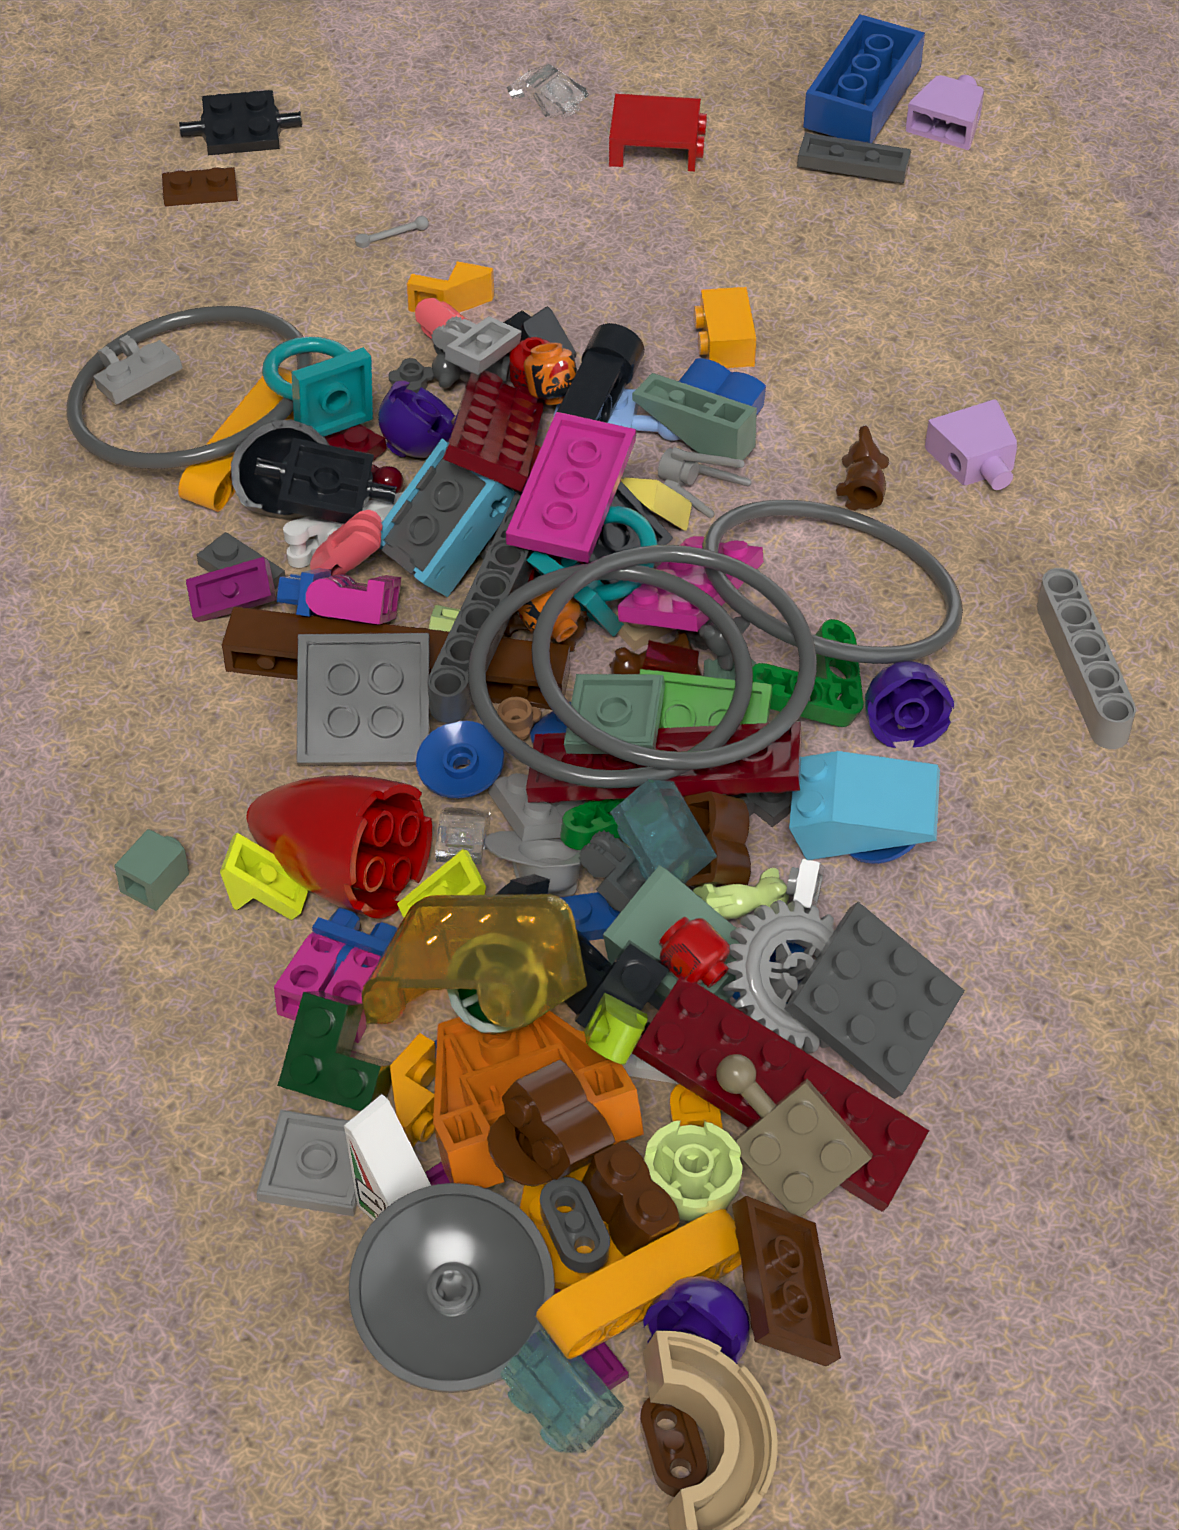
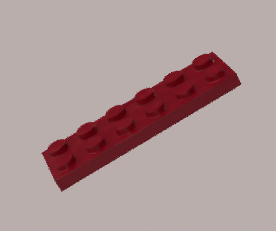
(495, 430)
(769, 770)
(700, 1030)

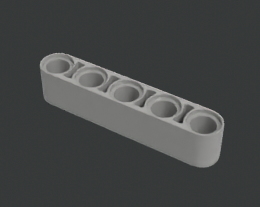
(1086, 658)

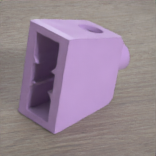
(947, 111)
(974, 444)

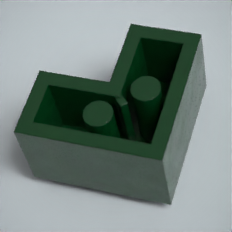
(322, 1056)

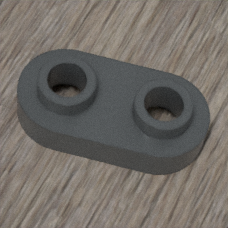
(576, 1228)

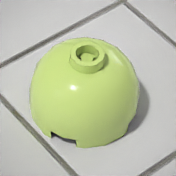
(695, 1167)

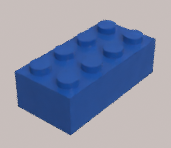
(863, 79)

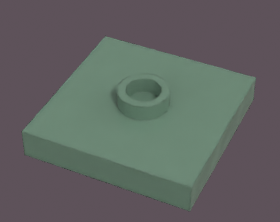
(619, 705)

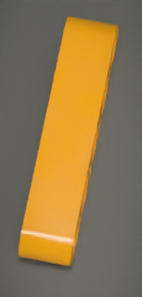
(211, 482)
(624, 1290)

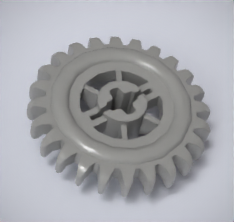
(769, 985)

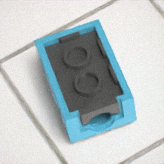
(443, 521)

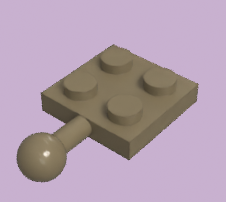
(795, 1145)

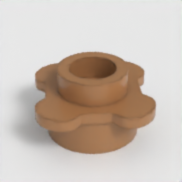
(518, 715)

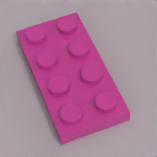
(571, 487)
(664, 609)

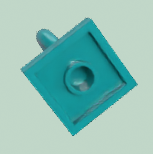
(328, 393)
(594, 595)

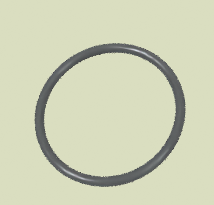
(151, 328)
(860, 522)
(670, 759)
(597, 777)

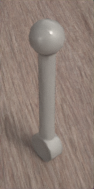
(364, 240)

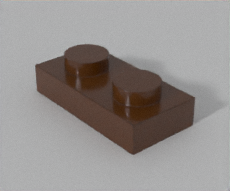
(199, 186)

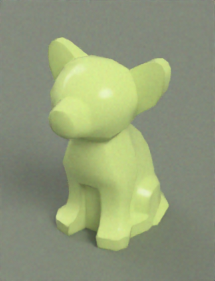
(738, 899)

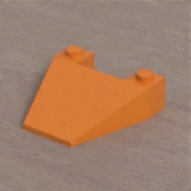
(480, 1068)

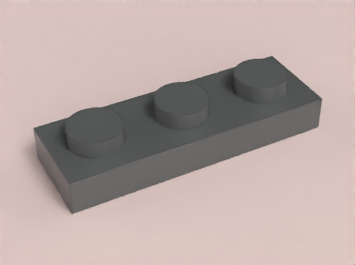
(854, 157)

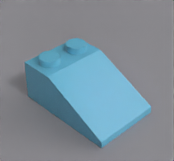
(863, 804)

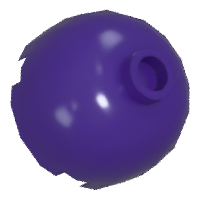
(413, 421)
(911, 697)
(704, 1310)

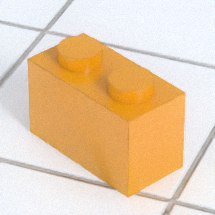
(726, 327)

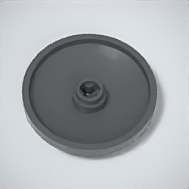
(449, 1286)

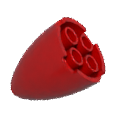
(344, 836)

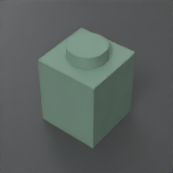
(152, 869)

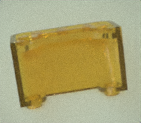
(508, 947)

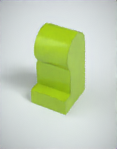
(615, 1029)

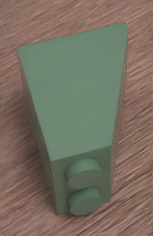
(653, 911)

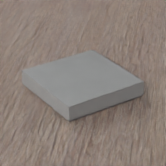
(309, 1165)

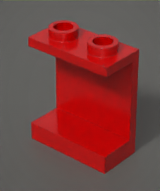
(656, 123)

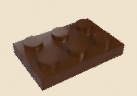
(785, 1282)

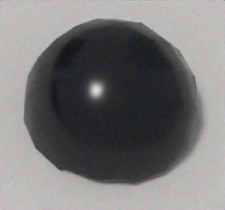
(273, 444)

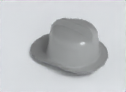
(540, 857)

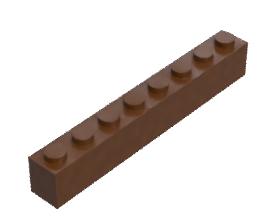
(268, 646)

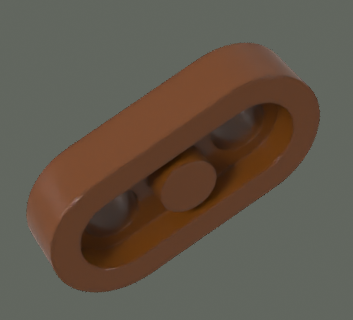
(672, 1447)

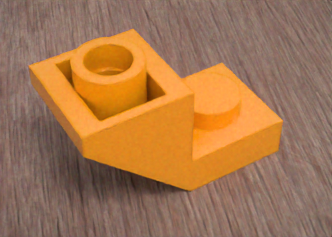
(465, 289)
(409, 1078)

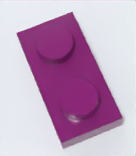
(234, 586)

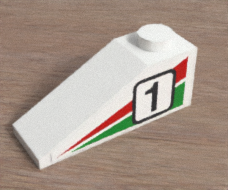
(381, 1158)

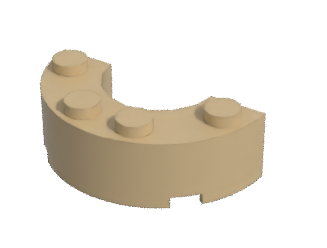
(735, 1423)

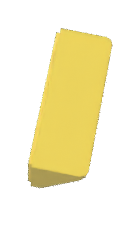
(661, 500)

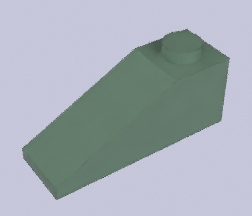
(699, 417)

